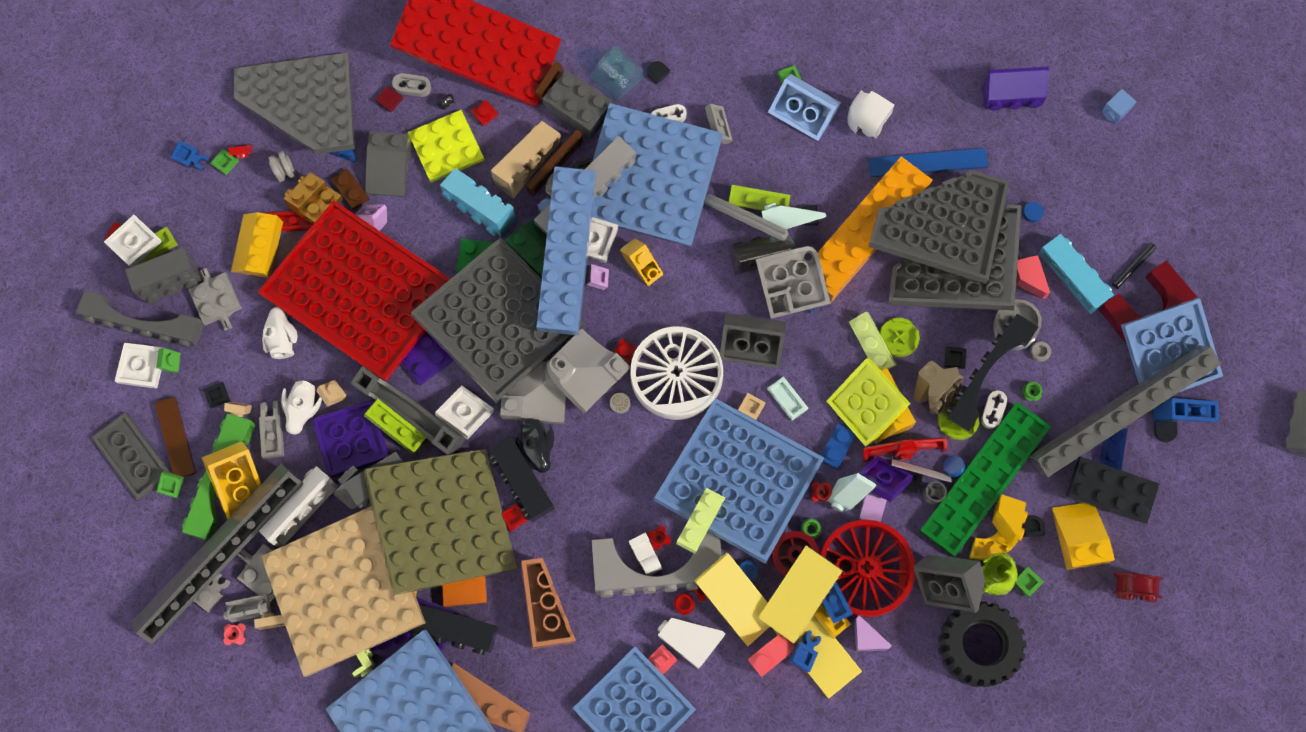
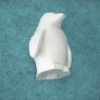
(278, 335)
(299, 406)

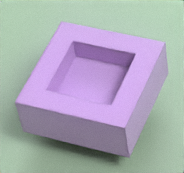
(597, 277)

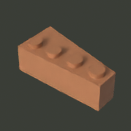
(544, 607)
(495, 706)

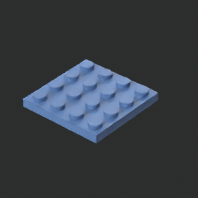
(1166, 336)
(634, 699)

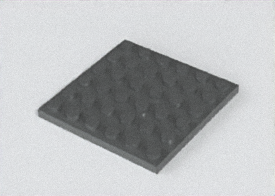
(490, 320)

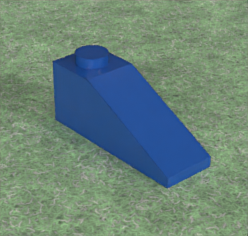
(1187, 410)

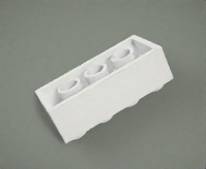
(298, 507)

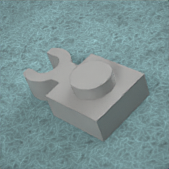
(210, 595)

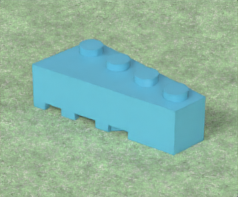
(478, 203)

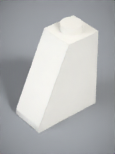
(690, 640)

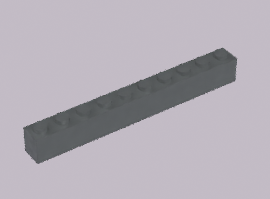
(1124, 410)
(216, 554)

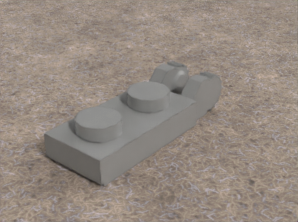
(271, 432)

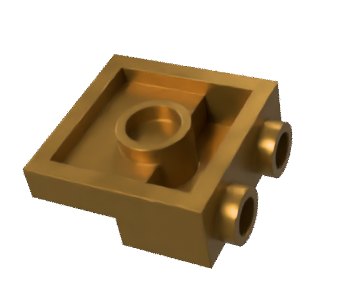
(310, 197)

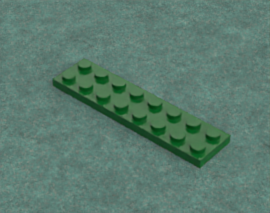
(985, 479)

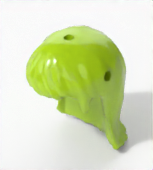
(999, 574)

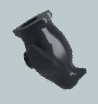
(536, 444)

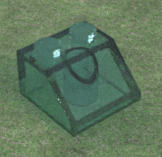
(616, 74)

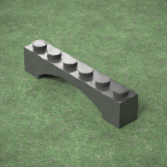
(184, 329)
(410, 410)

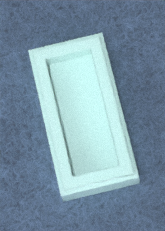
(787, 398)

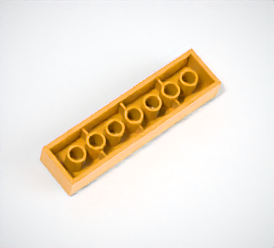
(848, 247)

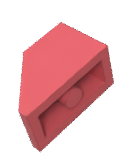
(1031, 277)
(771, 654)

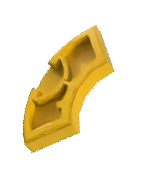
(988, 546)

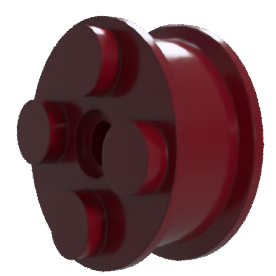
(787, 544)
(1137, 585)

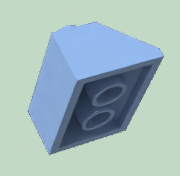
(810, 113)

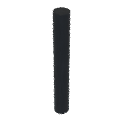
(1134, 265)

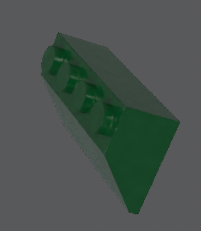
(530, 245)

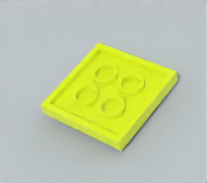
(446, 146)
(868, 402)

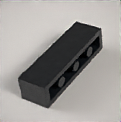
(521, 478)
(458, 630)

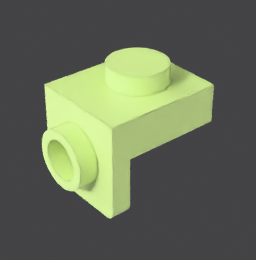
(367, 662)

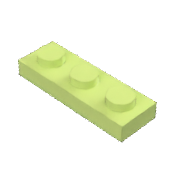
(872, 341)
(700, 520)

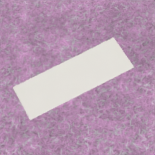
(921, 470)

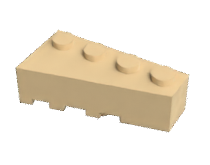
(525, 159)

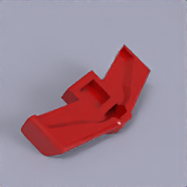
(904, 449)

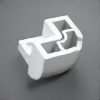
(869, 113)

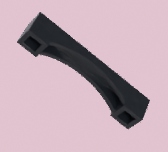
(1018, 333)

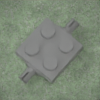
(215, 299)
(255, 574)

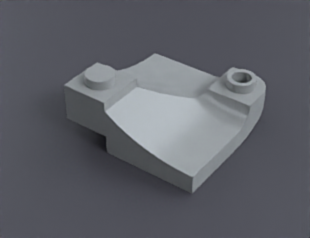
(792, 282)
(585, 370)
(535, 399)

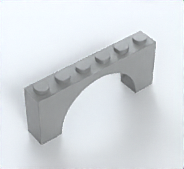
(615, 577)

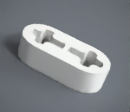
(666, 112)
(989, 408)

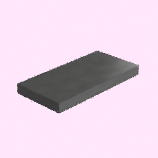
(131, 455)

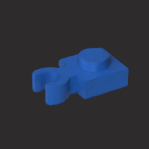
(187, 155)
(803, 653)

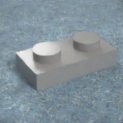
(718, 121)

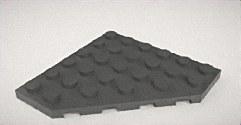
(303, 99)
(946, 225)
(931, 287)

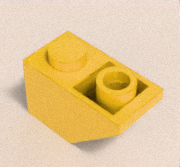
(641, 261)
(1008, 518)

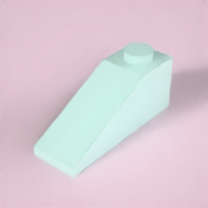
(790, 216)
(850, 491)

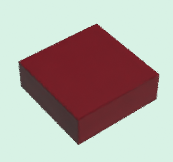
(389, 99)

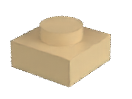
(331, 393)
(752, 406)
(237, 409)

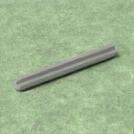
(746, 217)

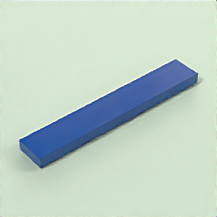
(933, 161)

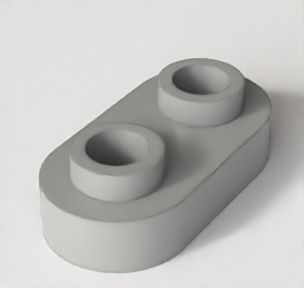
(412, 82)

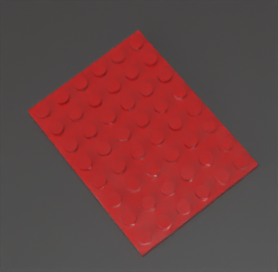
(355, 289)

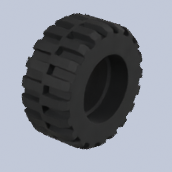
(1008, 633)

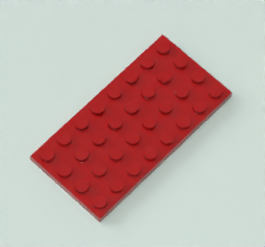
(477, 45)

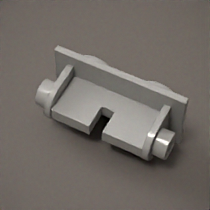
(247, 608)

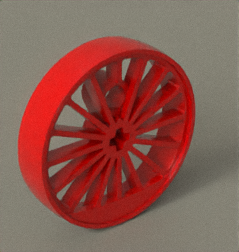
(905, 571)

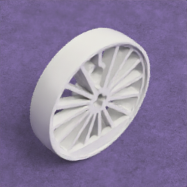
(686, 409)

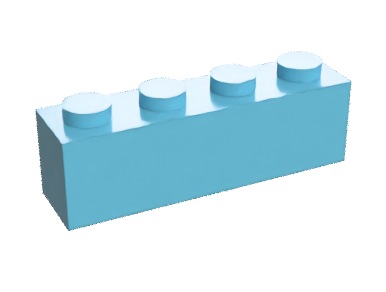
(1076, 273)

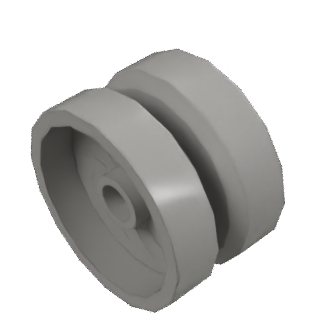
(1022, 308)

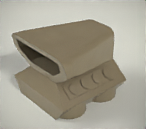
(937, 386)

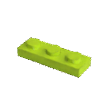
(756, 198)
(395, 426)

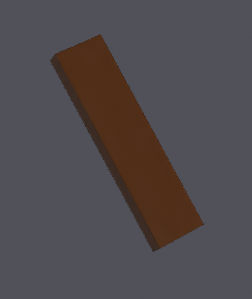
(556, 160)
(175, 437)

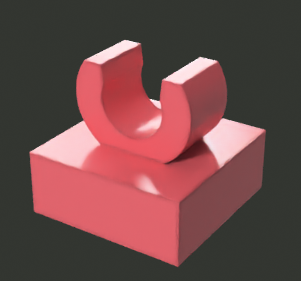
(662, 659)

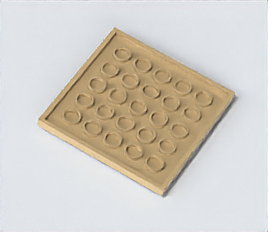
(338, 593)

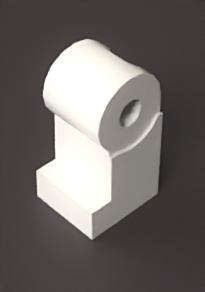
(645, 554)

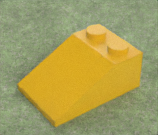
(232, 476)
(1082, 536)

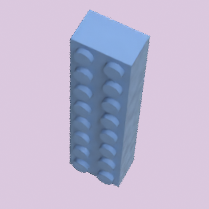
(566, 251)

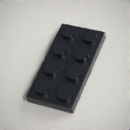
(1112, 490)

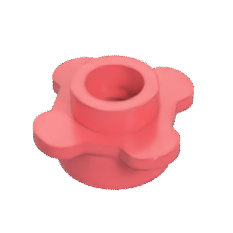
(228, 634)

